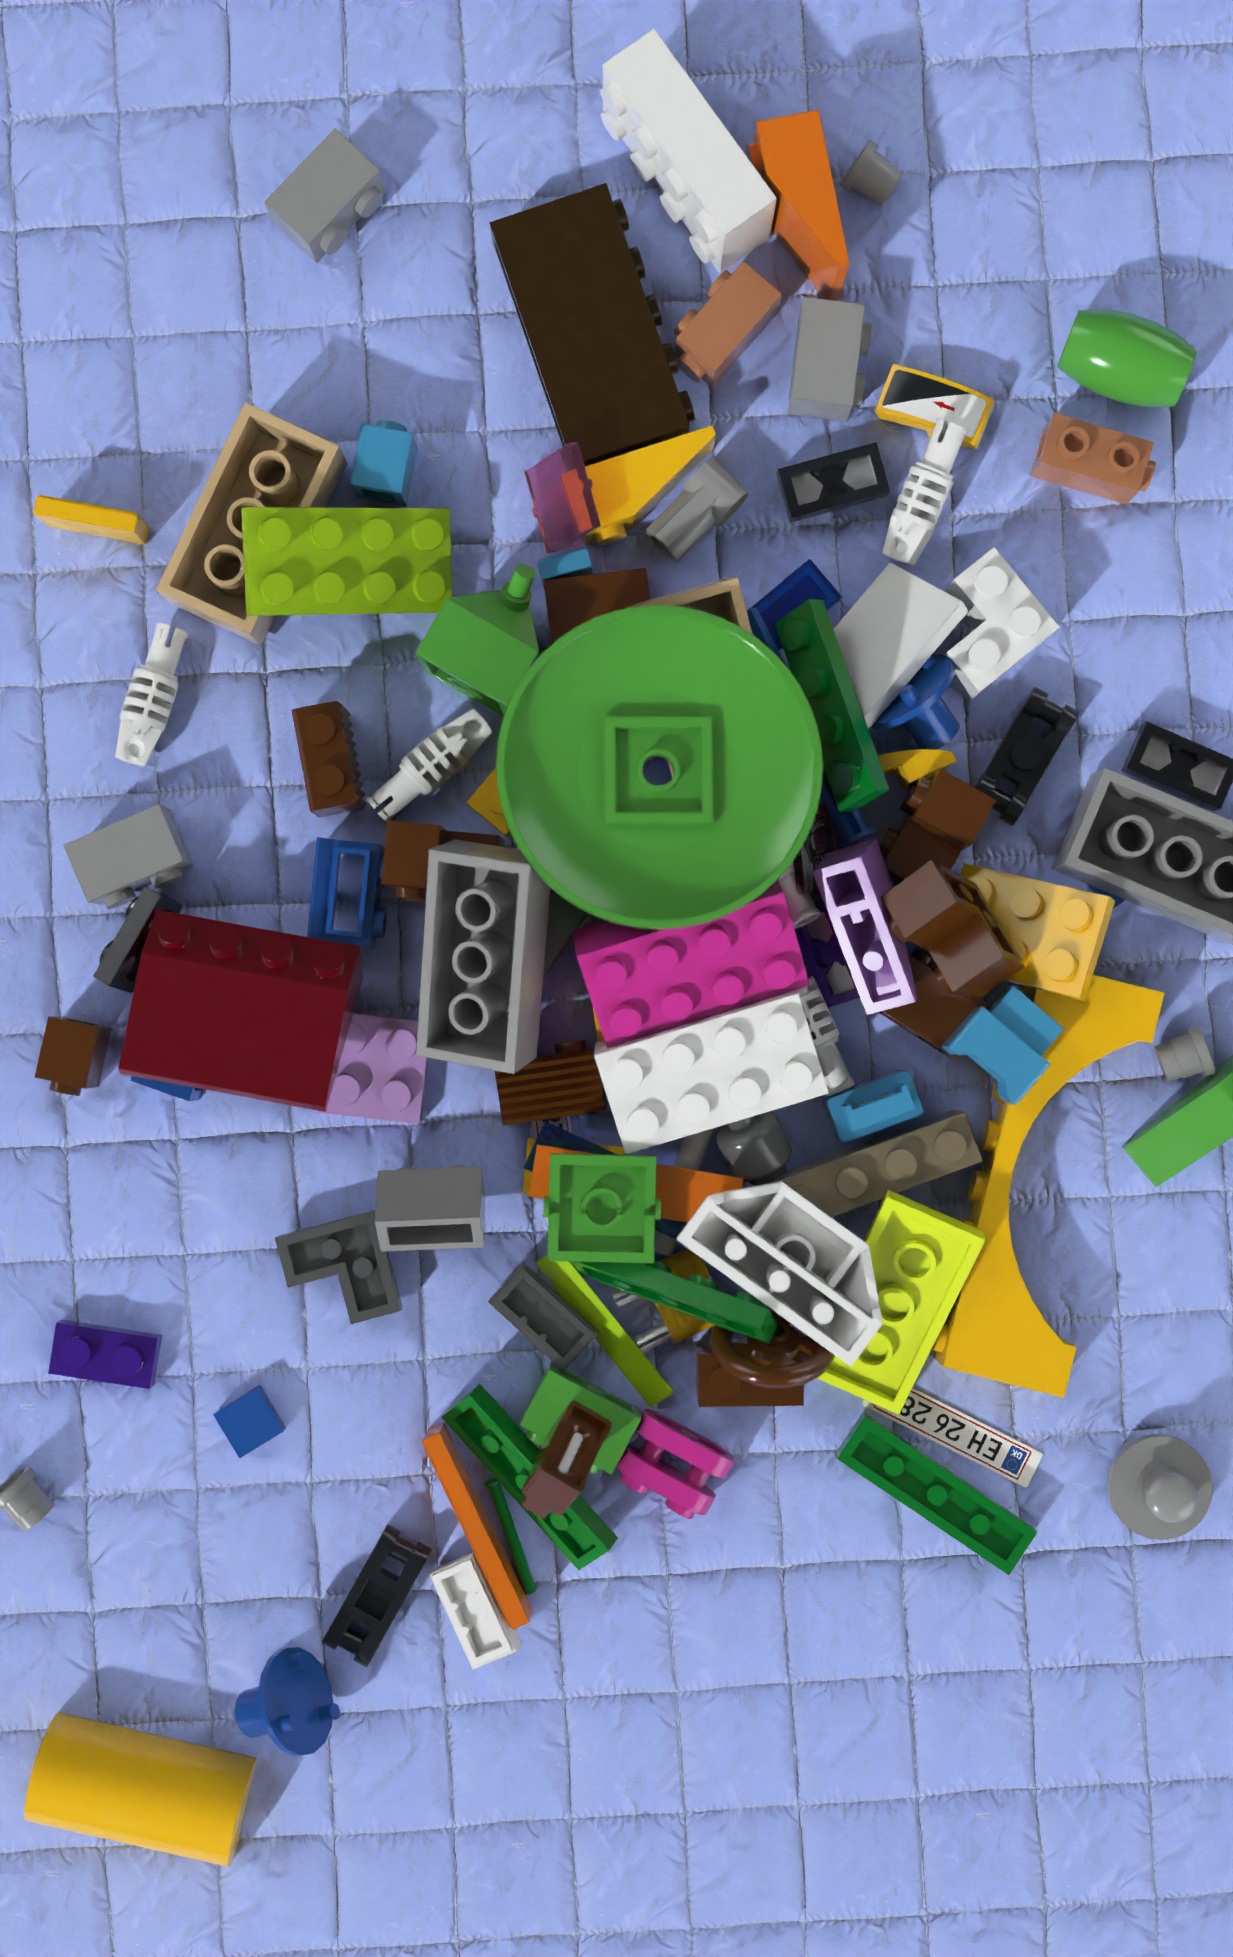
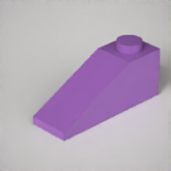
(852, 889)

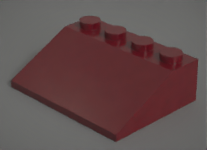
(241, 1010)

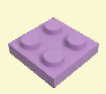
(380, 1071)

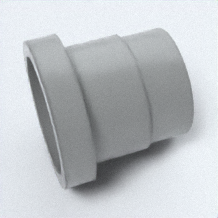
(872, 175)
(1185, 1056)
(24, 1499)

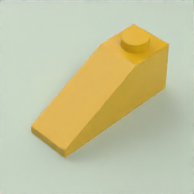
(637, 481)

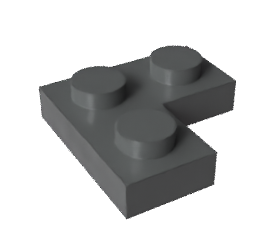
(351, 1251)

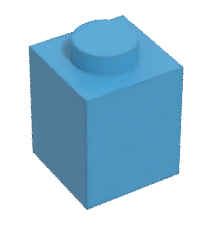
(384, 463)

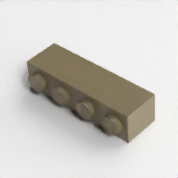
(886, 1163)

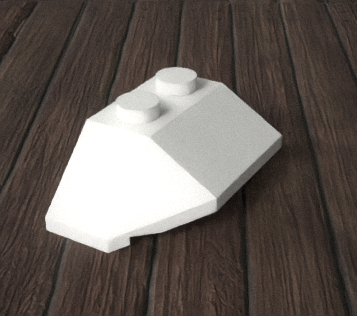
(791, 1262)

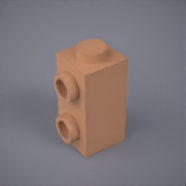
(726, 325)
(1093, 459)

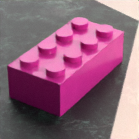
(677, 976)

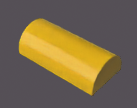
(139, 1789)

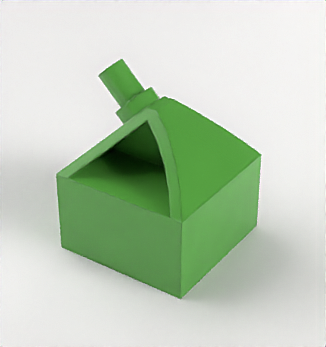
(484, 642)

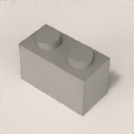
(326, 196)
(827, 359)
(129, 856)
(430, 1208)

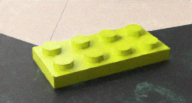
(918, 1274)

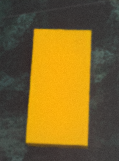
(91, 519)

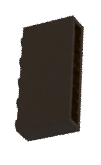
(591, 325)

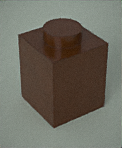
(72, 1054)

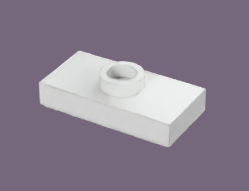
(474, 1611)

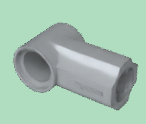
(705, 501)

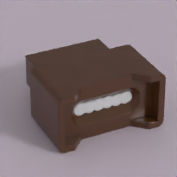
(565, 1460)

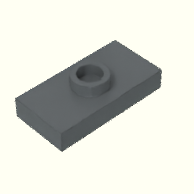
(543, 1316)

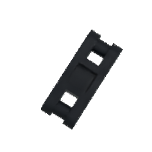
(1025, 754)
(376, 1596)

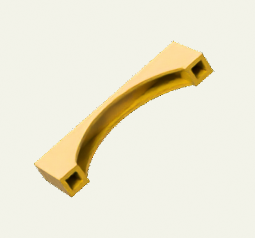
(994, 1321)

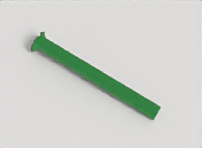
(511, 1535)

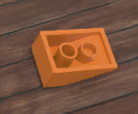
(806, 217)

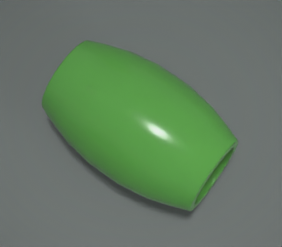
(1127, 358)

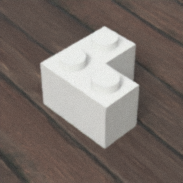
(1004, 620)

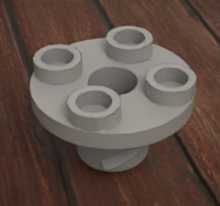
(1159, 1486)

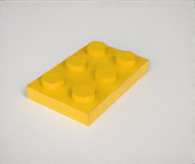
(1050, 927)

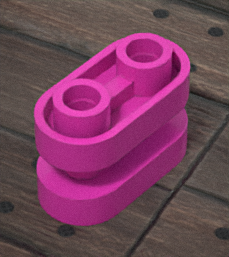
(684, 1492)

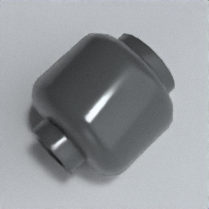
(755, 1148)

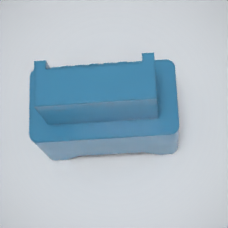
(1007, 1042)
(873, 1105)

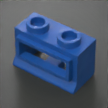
(371, 918)

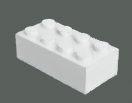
(686, 152)
(711, 1072)

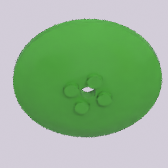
(675, 691)

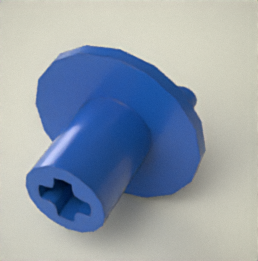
(921, 706)
(289, 1703)

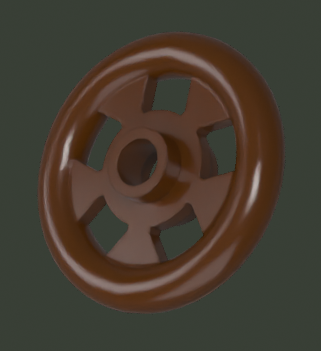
(774, 1361)

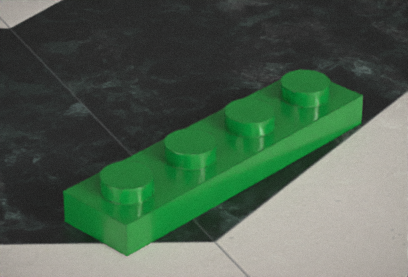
(842, 729)
(693, 1297)
(509, 1458)
(936, 1493)

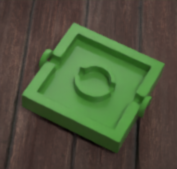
(601, 1208)

